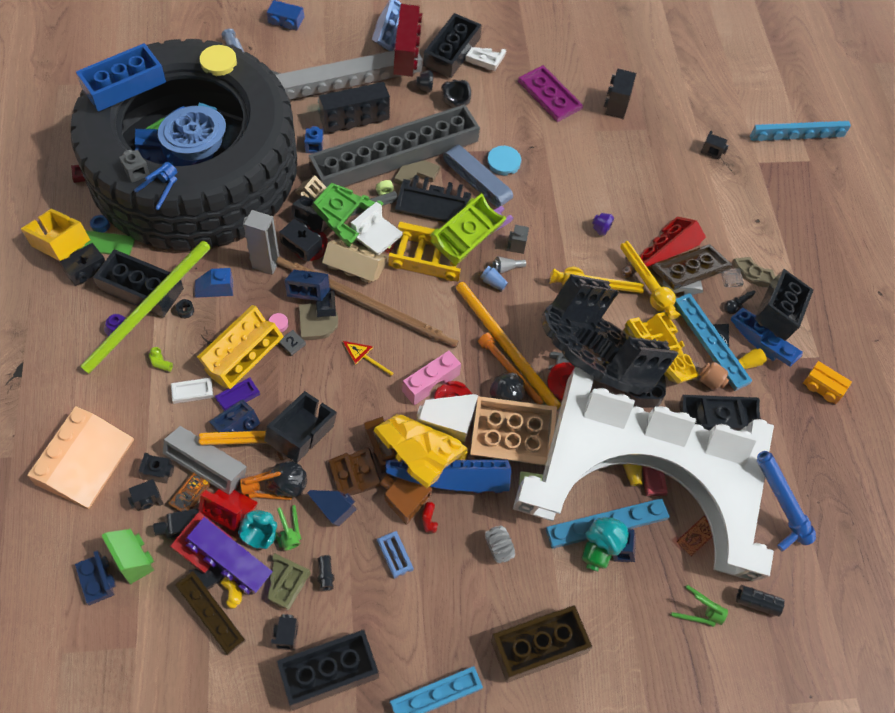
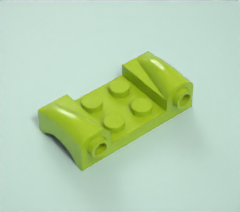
(466, 230)

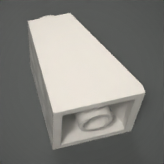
(449, 414)

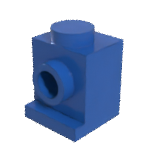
(314, 136)

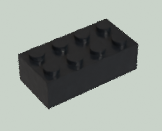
(451, 45)
(354, 107)
(134, 281)
(784, 305)
(327, 669)

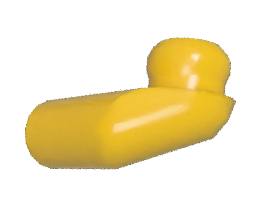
(235, 593)

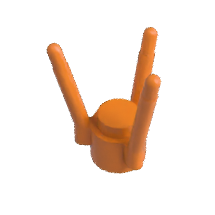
(251, 485)

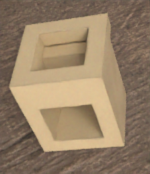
(311, 188)

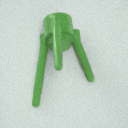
(289, 538)
(714, 612)

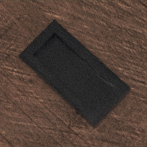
(327, 305)

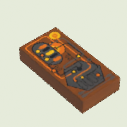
(189, 493)

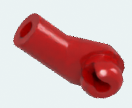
(427, 514)

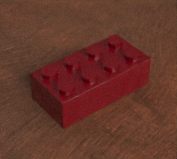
(407, 40)

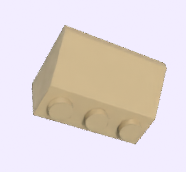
(354, 260)

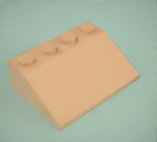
(513, 430)
(80, 458)

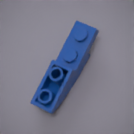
(765, 339)

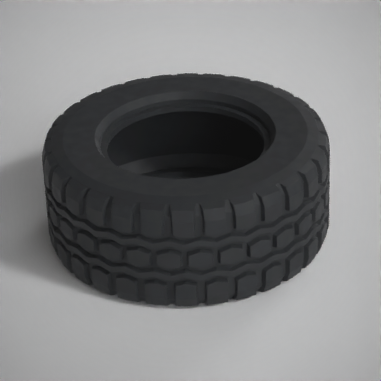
(209, 196)

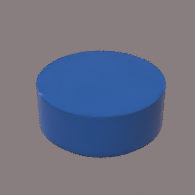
(99, 223)

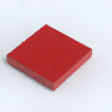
(180, 547)

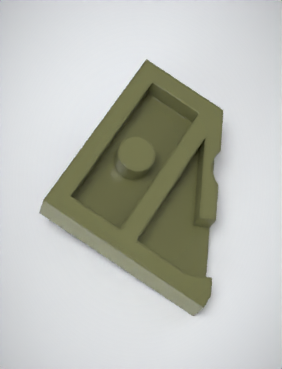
(286, 581)

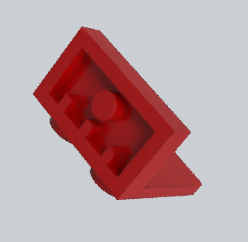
(226, 508)

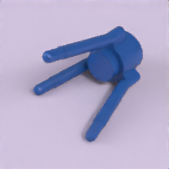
(164, 173)

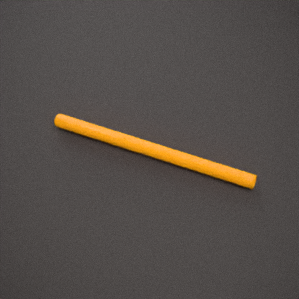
(507, 345)

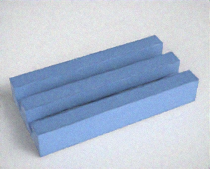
(401, 571)

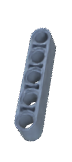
(478, 176)

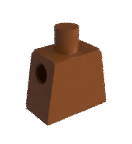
(405, 497)

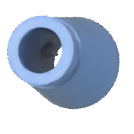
(492, 277)

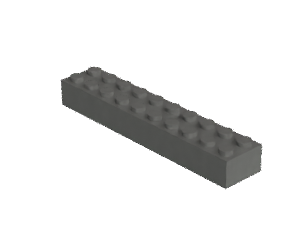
(395, 147)

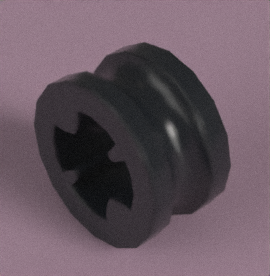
(185, 303)

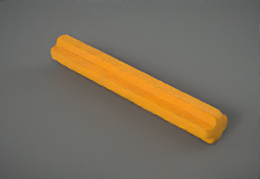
(221, 438)

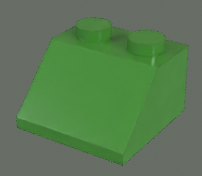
(129, 554)

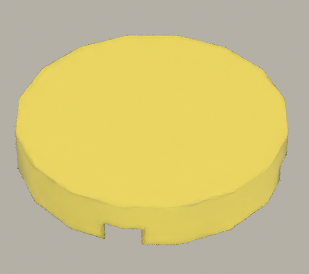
(218, 60)

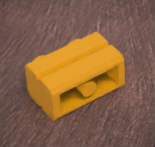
(827, 382)

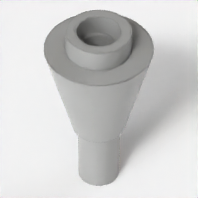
(505, 264)

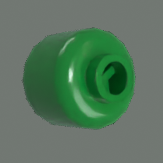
(595, 557)

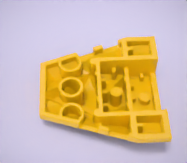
(663, 329)
(420, 447)

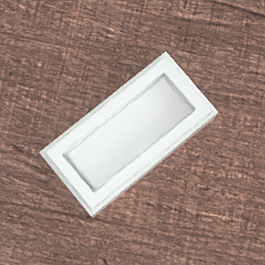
(192, 390)

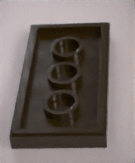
(691, 266)

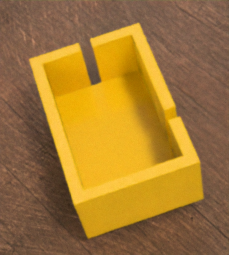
(62, 236)

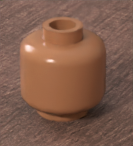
(714, 376)

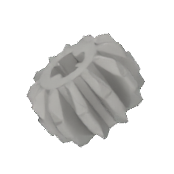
(500, 544)

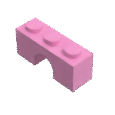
(421, 382)

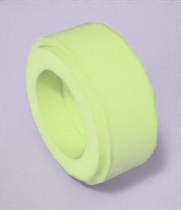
(384, 187)

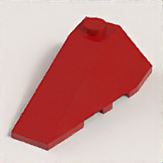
(677, 238)

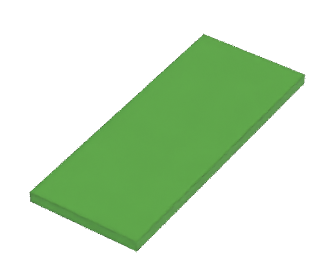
(108, 242)

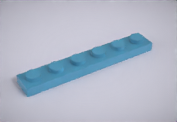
(800, 130)
(712, 341)
(631, 516)

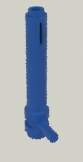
(798, 522)

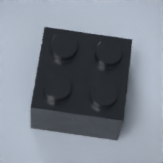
(619, 93)

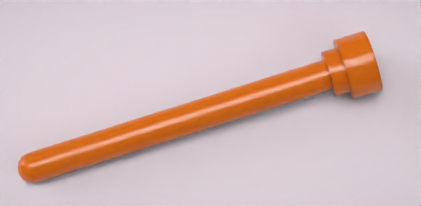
(486, 341)

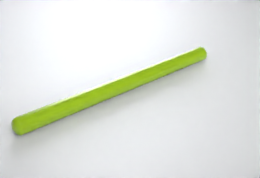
(145, 307)

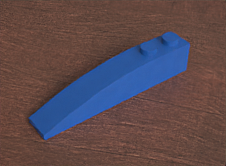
(463, 475)

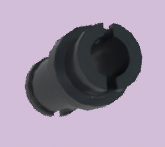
(325, 575)

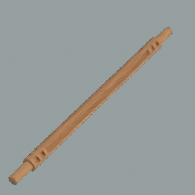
(378, 307)

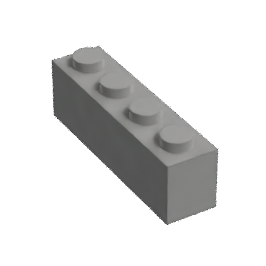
(261, 241)
(204, 460)

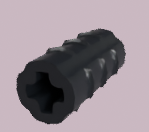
(760, 600)

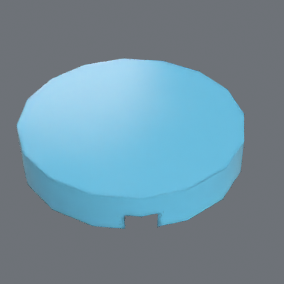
(504, 160)

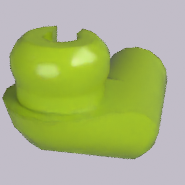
(157, 360)

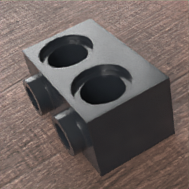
(304, 213)

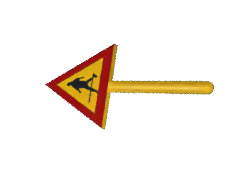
(359, 351)

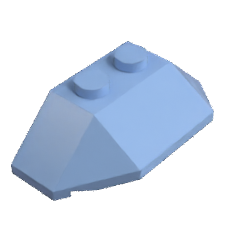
(387, 25)

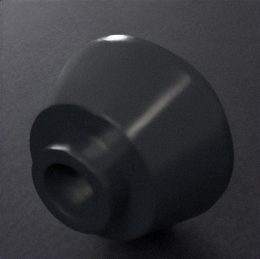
(425, 81)

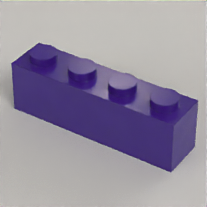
(228, 556)

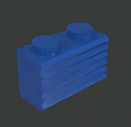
(285, 15)

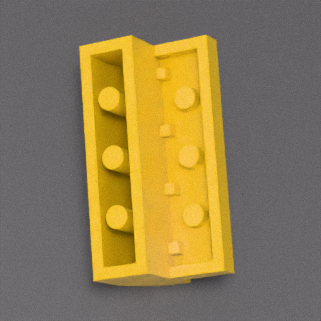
(239, 347)

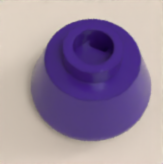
(602, 223)
(112, 323)

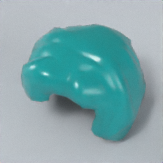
(258, 529)
(608, 534)

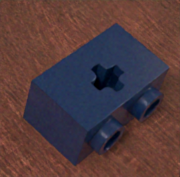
(307, 285)

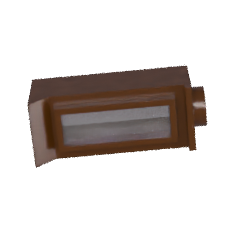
(378, 448)

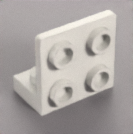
(374, 230)

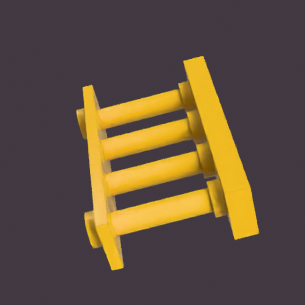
(421, 235)

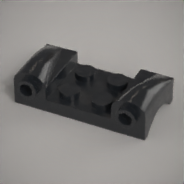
(725, 410)

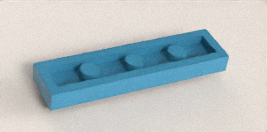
(439, 693)

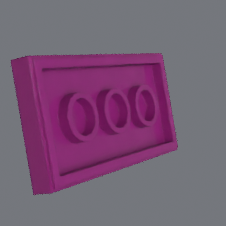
(550, 93)

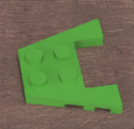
(335, 208)

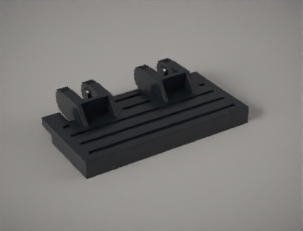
(430, 203)

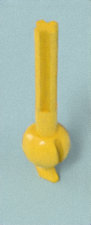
(556, 276)
(662, 298)

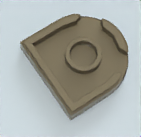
(313, 326)

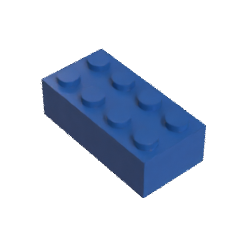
(121, 77)

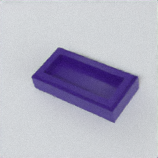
(244, 390)

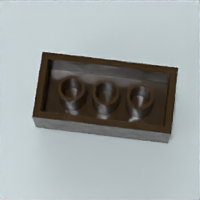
(540, 643)

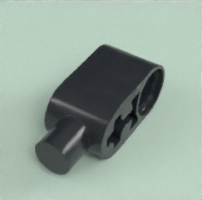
(174, 523)

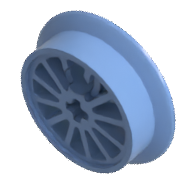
(186, 138)

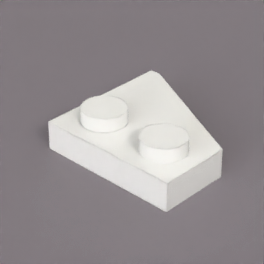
(485, 57)

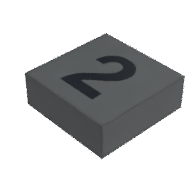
(292, 342)

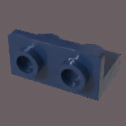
(237, 418)
(95, 579)

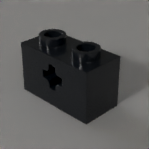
(301, 240)
(82, 264)

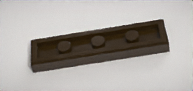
(210, 612)

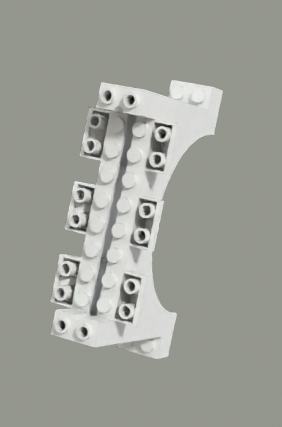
(712, 465)

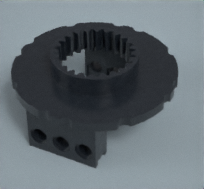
(577, 321)

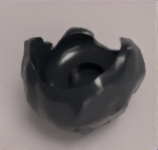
(456, 93)
(508, 387)
(290, 482)

